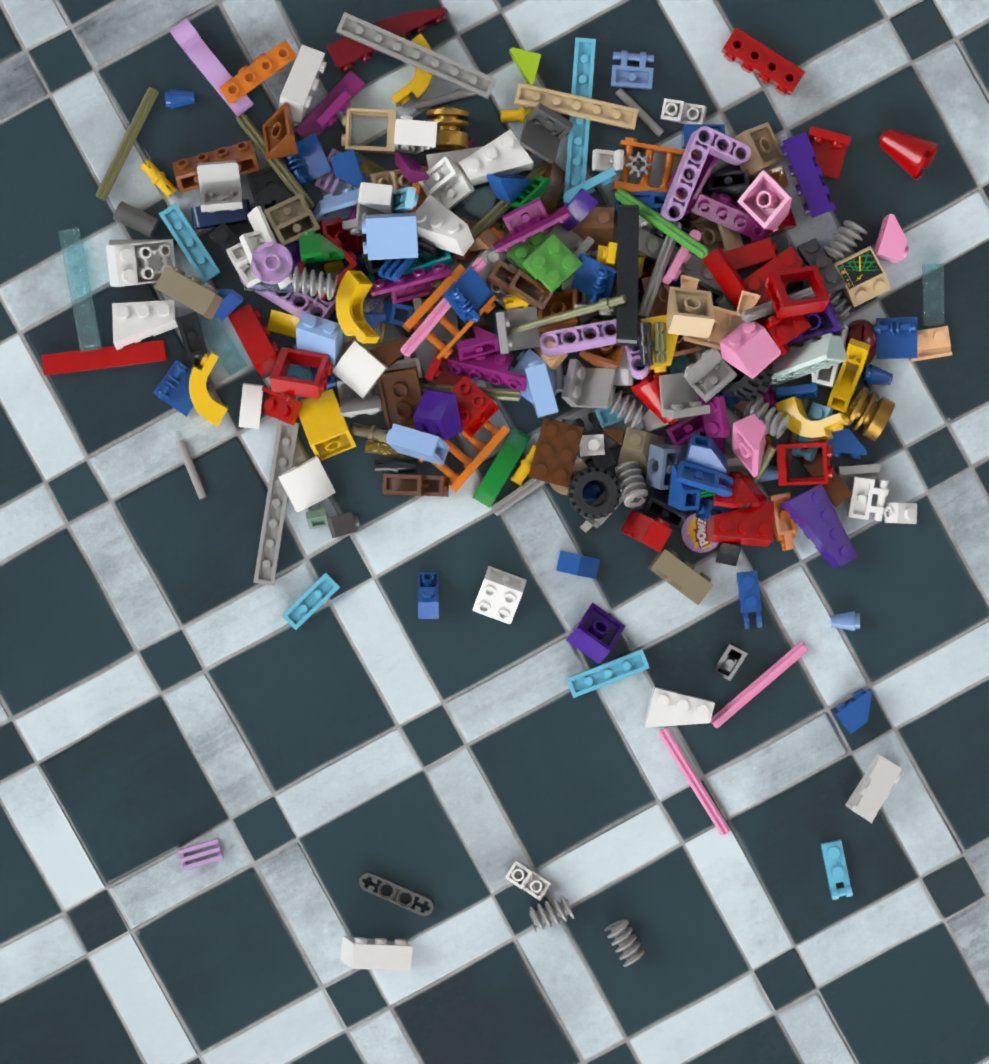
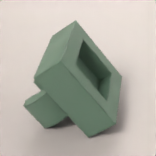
(317, 518)

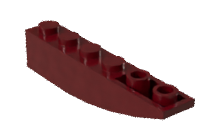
(348, 51)

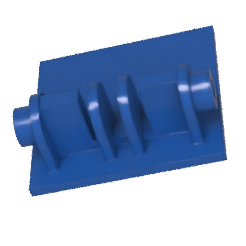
(310, 161)
(594, 278)
(468, 295)
(896, 338)
(175, 388)

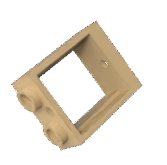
(347, 121)

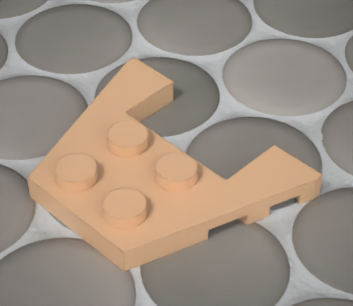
(725, 319)

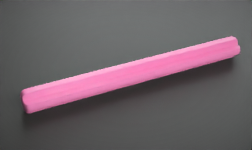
(433, 318)
(758, 685)
(694, 781)

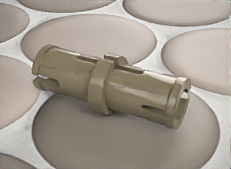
(370, 432)

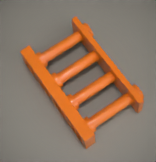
(644, 185)
(429, 305)
(469, 463)

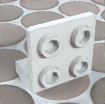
(499, 595)

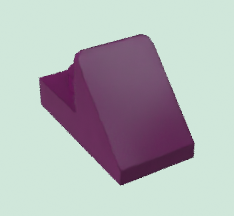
(481, 344)

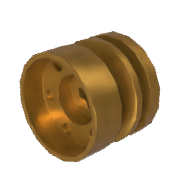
(448, 128)
(870, 414)

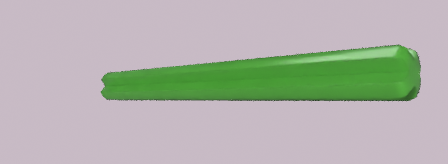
(663, 224)

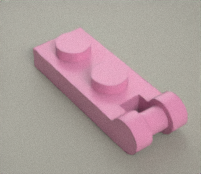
(681, 256)

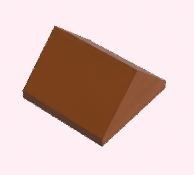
(280, 134)
(559, 303)
(605, 356)

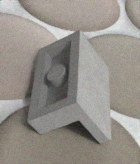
(847, 473)

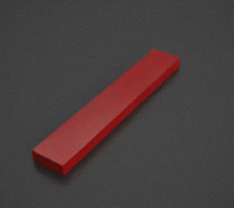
(731, 283)
(104, 358)

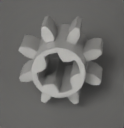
(642, 161)

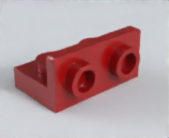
(786, 329)
(281, 406)

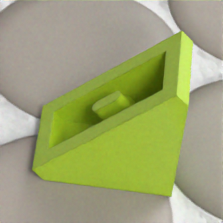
(527, 63)

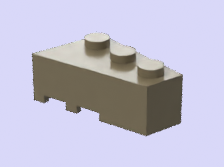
(681, 575)

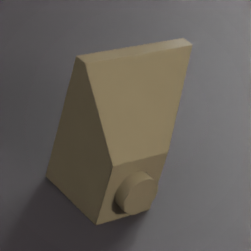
(636, 447)

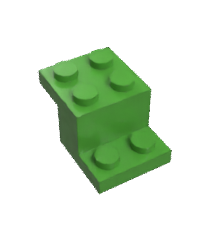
(544, 260)

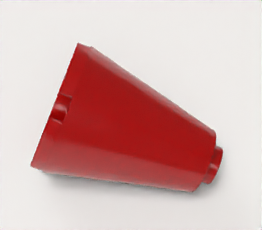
(908, 151)
(649, 393)

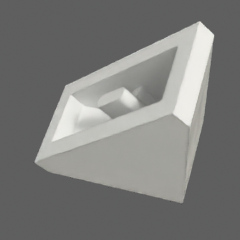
(377, 196)

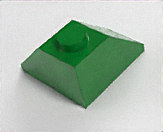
(317, 248)

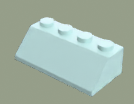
(808, 358)

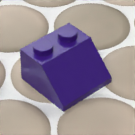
(438, 414)
(596, 633)

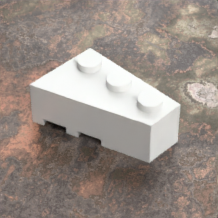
(303, 81)
(414, 135)
(141, 320)
(675, 709)

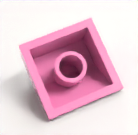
(766, 201)
(891, 241)
(749, 348)
(749, 442)

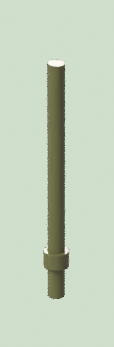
(604, 304)

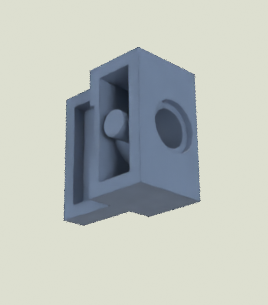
(660, 463)

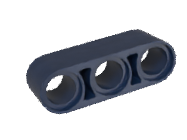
(205, 220)

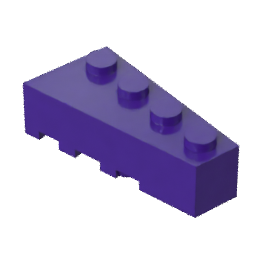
(808, 175)
(821, 323)
(820, 524)

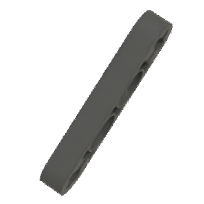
(395, 896)

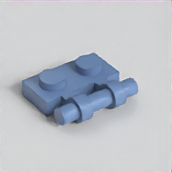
(631, 76)

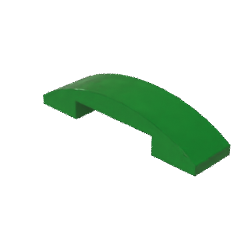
(501, 467)

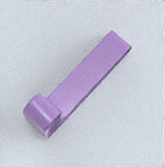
(207, 62)
(694, 167)
(311, 305)
(582, 343)

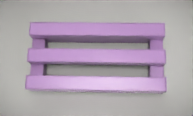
(325, 187)
(187, 866)

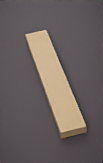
(577, 106)

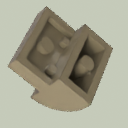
(291, 219)

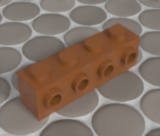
(186, 169)

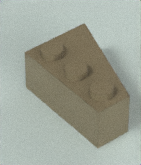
(189, 292)

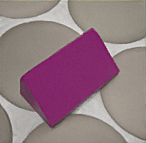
(410, 167)
(683, 429)

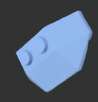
(336, 206)

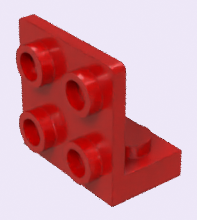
(829, 150)
(438, 371)
(473, 406)

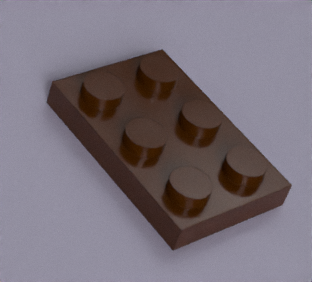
(400, 396)
(556, 452)

